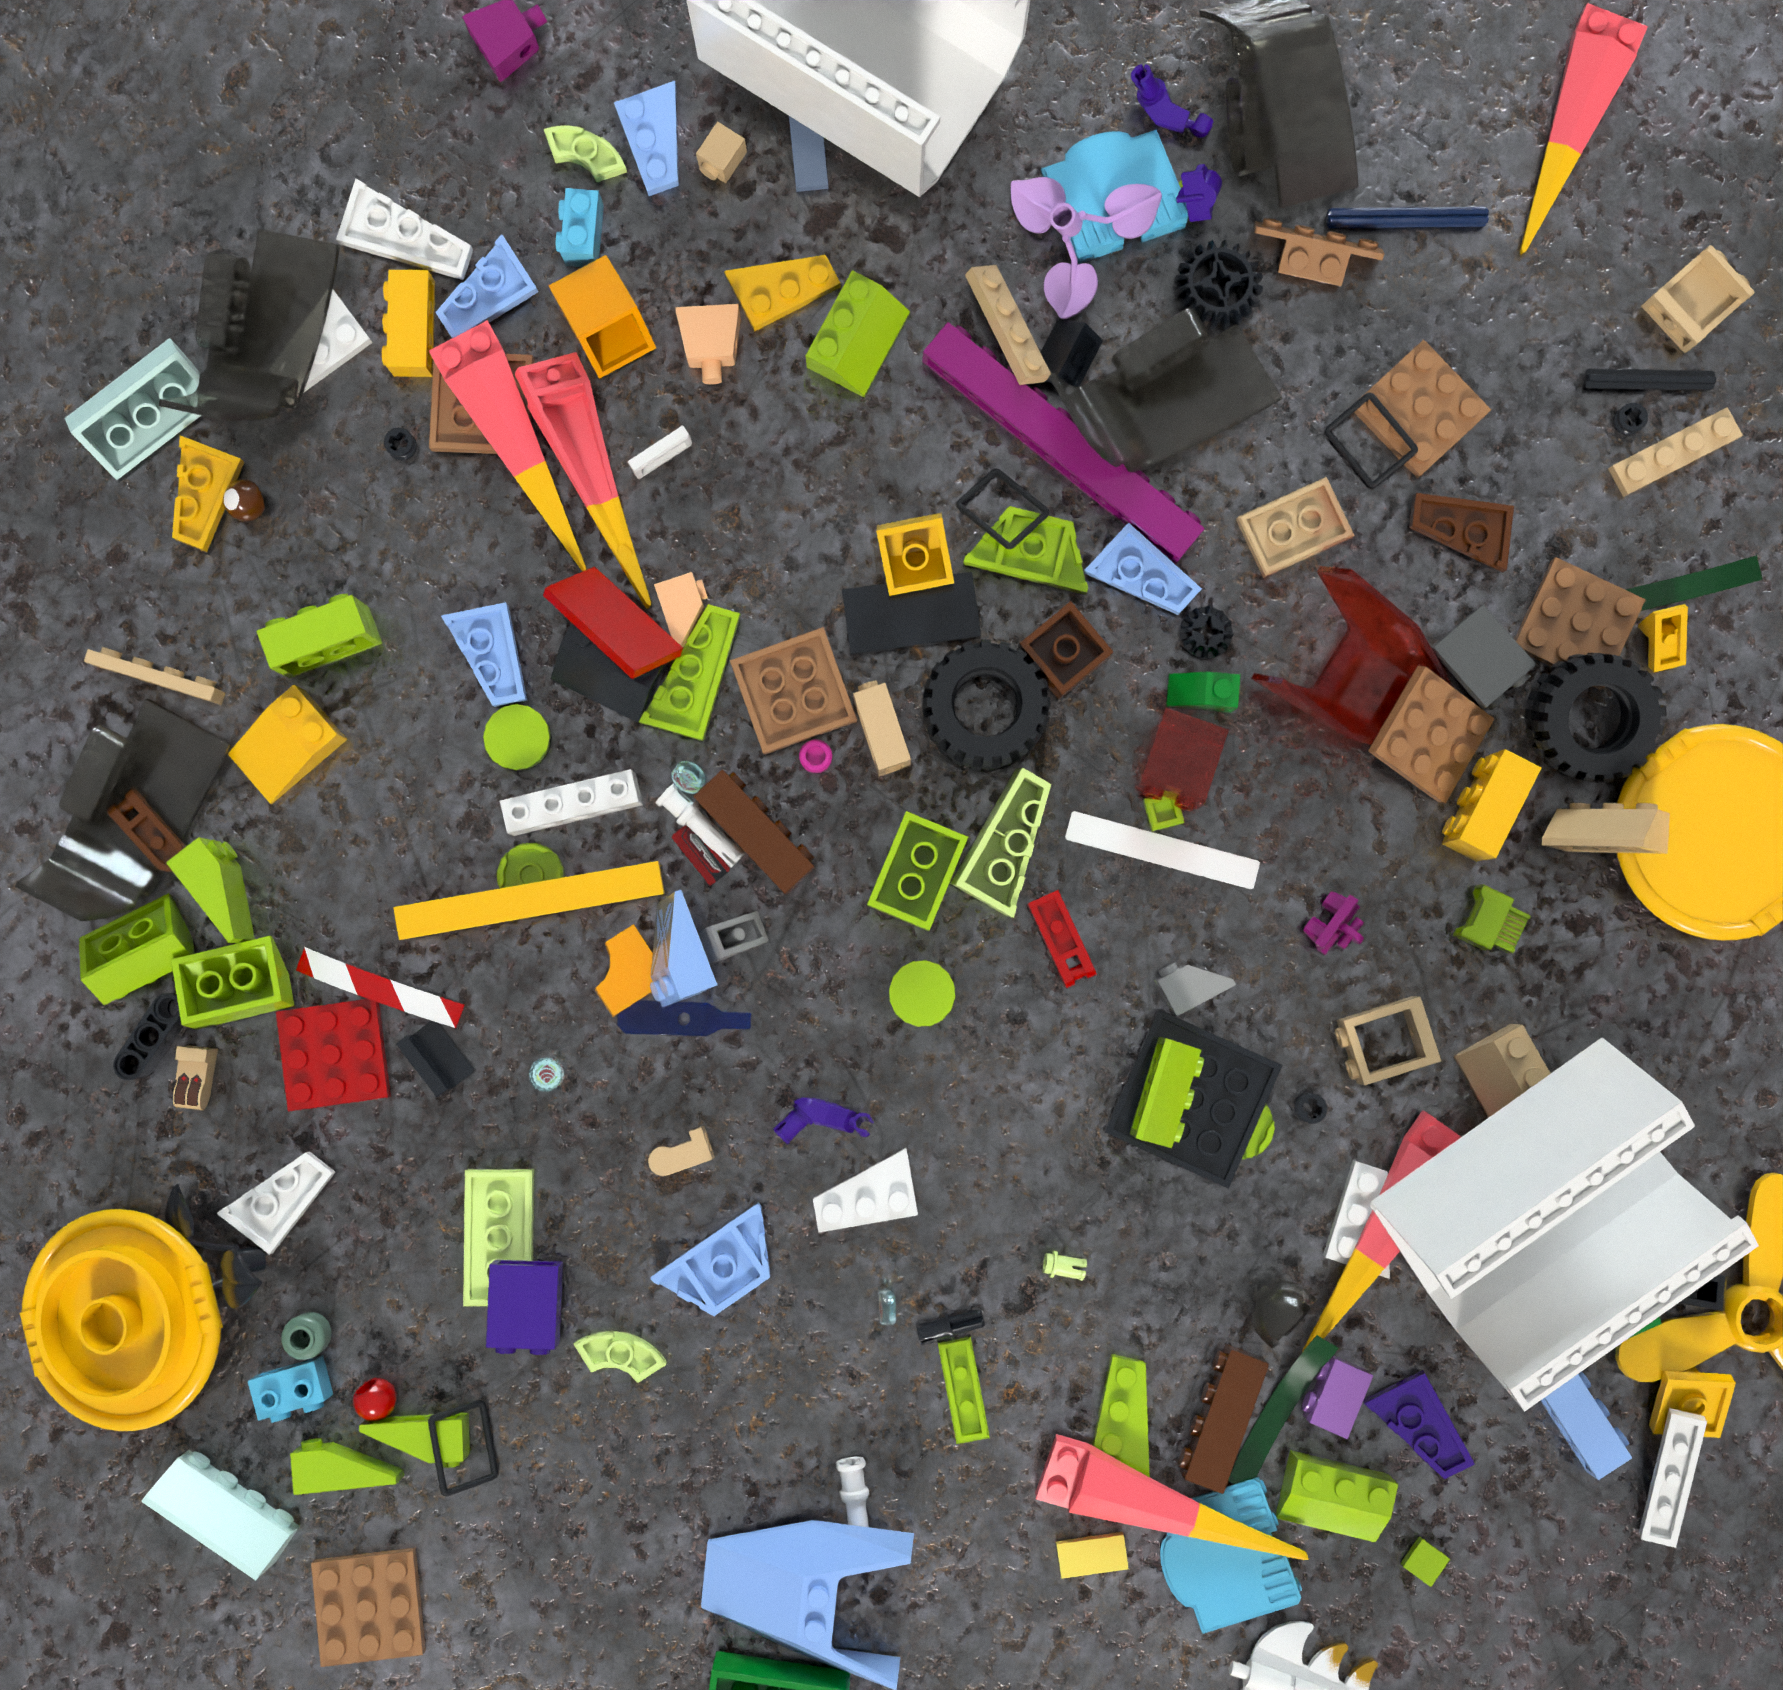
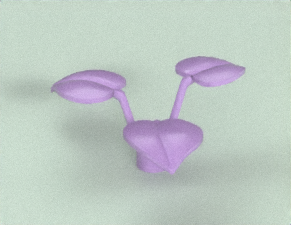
(1043, 203)

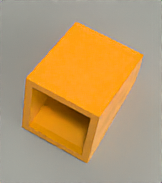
(602, 316)

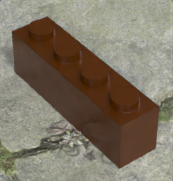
(754, 832)
(1223, 1418)

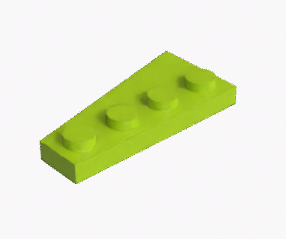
(692, 685)
(1123, 1414)

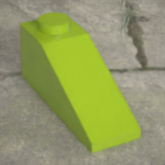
(413, 1436)
(334, 1467)

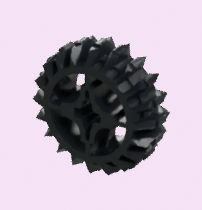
(1243, 277)

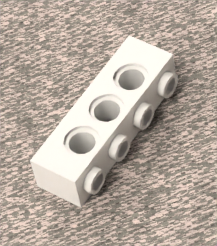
(571, 802)

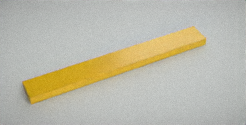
(528, 900)

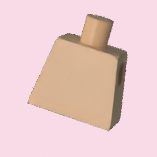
(710, 337)

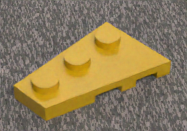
(781, 287)
(203, 479)

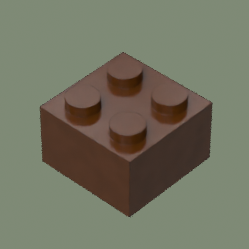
(1066, 649)

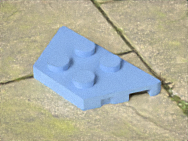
(721, 1265)

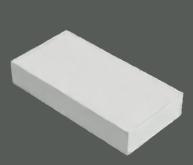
(660, 452)

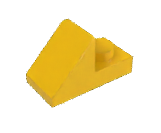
(1666, 637)

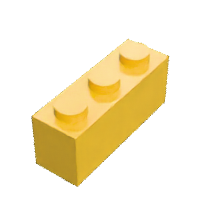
(409, 323)

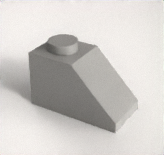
(732, 937)
(1189, 986)

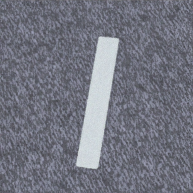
(1162, 850)

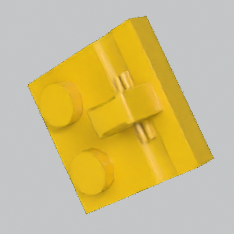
(1694, 1393)

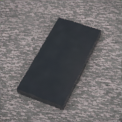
(910, 618)

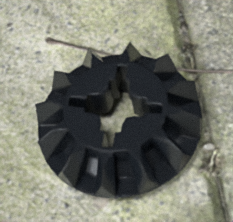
(1195, 642)

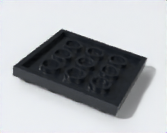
(1224, 1103)

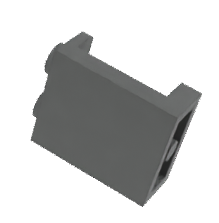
(1484, 658)

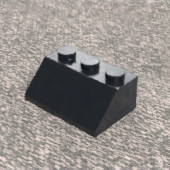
(594, 675)

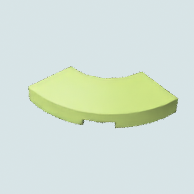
(586, 149)
(620, 1351)

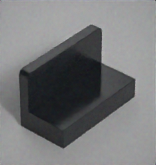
(1070, 350)
(436, 1058)

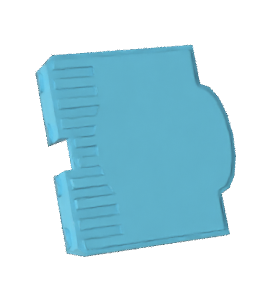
(1105, 163)
(1225, 1580)

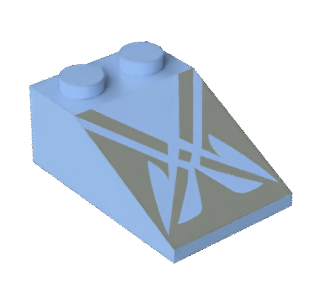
(678, 955)

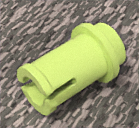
(1062, 1266)

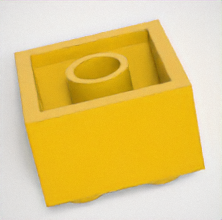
(915, 554)

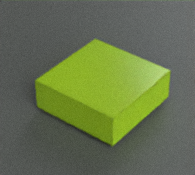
(1162, 813)
(1425, 1561)

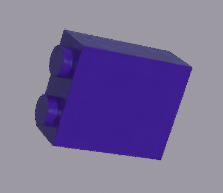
(524, 1306)

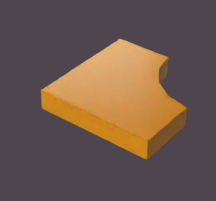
(628, 971)

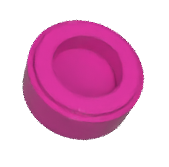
(815, 756)

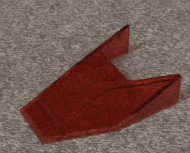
(1367, 666)

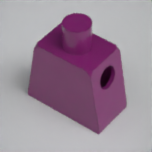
(505, 34)

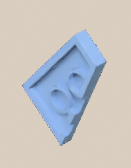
(652, 134)
(488, 292)
(1143, 571)
(491, 649)

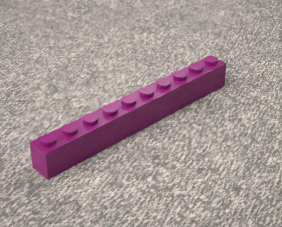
(1059, 441)

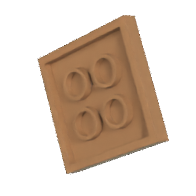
(1427, 403)
(451, 424)
(1577, 616)
(793, 691)
(1431, 734)
(368, 1607)

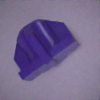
(1199, 192)

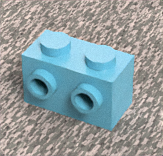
(581, 227)
(290, 1388)

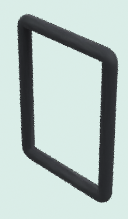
(1414, 449)
(987, 528)
(436, 1449)

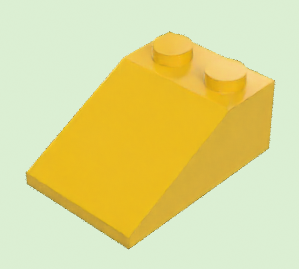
(286, 743)

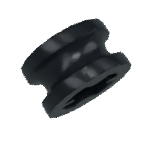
(1640, 419)
(402, 453)
(1303, 1115)

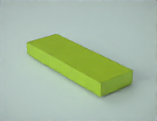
(963, 1389)

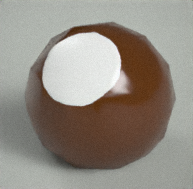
(243, 500)

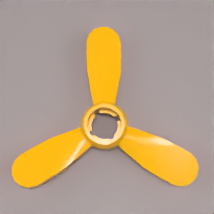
(1694, 1338)

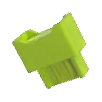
(1492, 921)

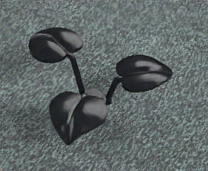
(236, 1264)

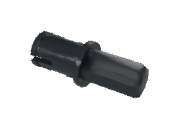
(949, 1326)

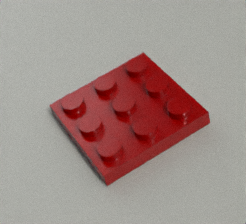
(333, 1054)

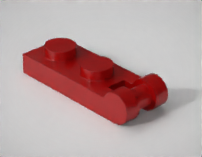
(1061, 937)

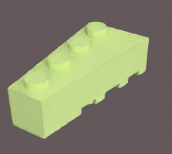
(1002, 849)

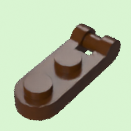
(146, 829)

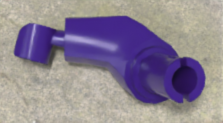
(1157, 104)
(822, 1113)

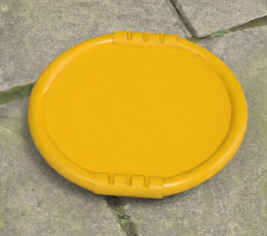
(1723, 832)
(121, 1320)

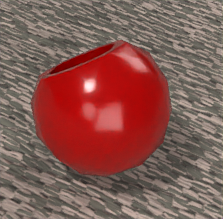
(375, 1399)

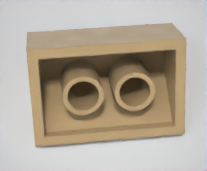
(1609, 829)
(1502, 1067)

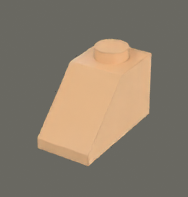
(681, 604)

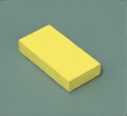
(1092, 1555)

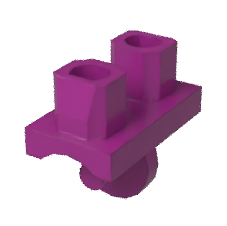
(1343, 911)

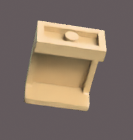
(1698, 298)

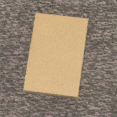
(1295, 527)

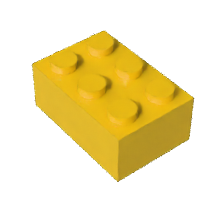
(1490, 805)

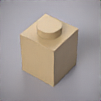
(721, 153)

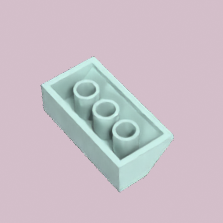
(125, 417)
(222, 1513)

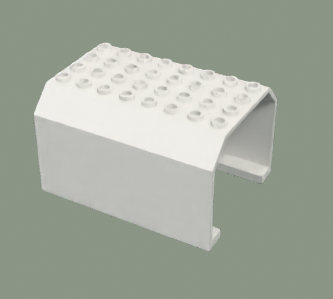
(869, 75)
(1561, 1223)

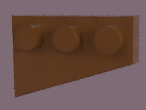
(1466, 526)

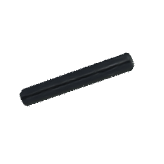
(1649, 379)

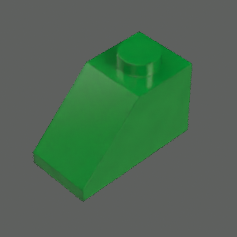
(1203, 691)

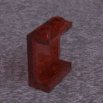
(1182, 760)

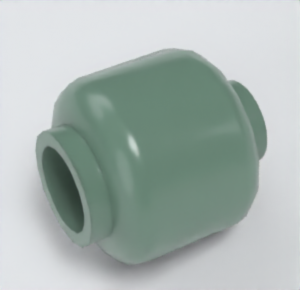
(306, 1335)

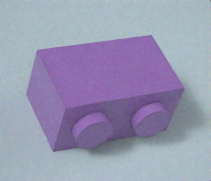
(1337, 1396)

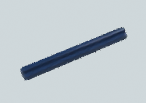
(1407, 217)

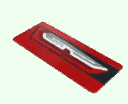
(702, 857)

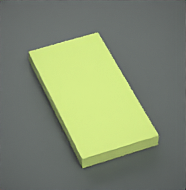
(495, 1225)

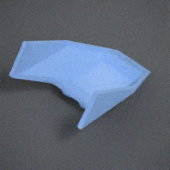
(787, 1585)

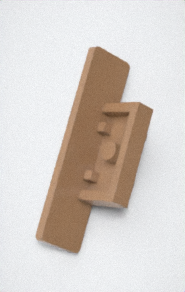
(1316, 255)

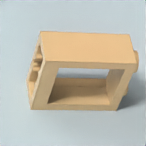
(881, 728)
(1419, 1030)

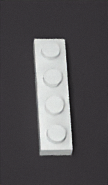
(1672, 1477)

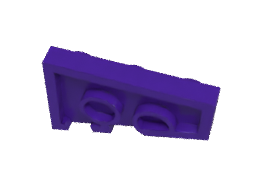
(1420, 1419)

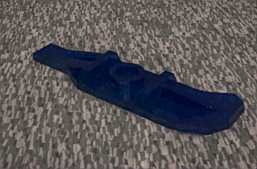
(705, 1019)

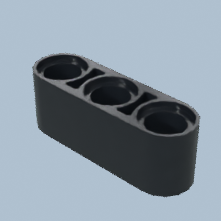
(140, 1045)

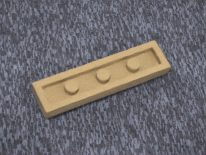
(1007, 324)
(1675, 452)
(143, 671)

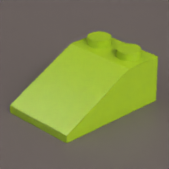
(217, 885)

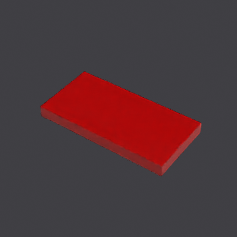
(613, 622)

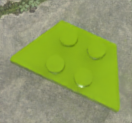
(1043, 556)

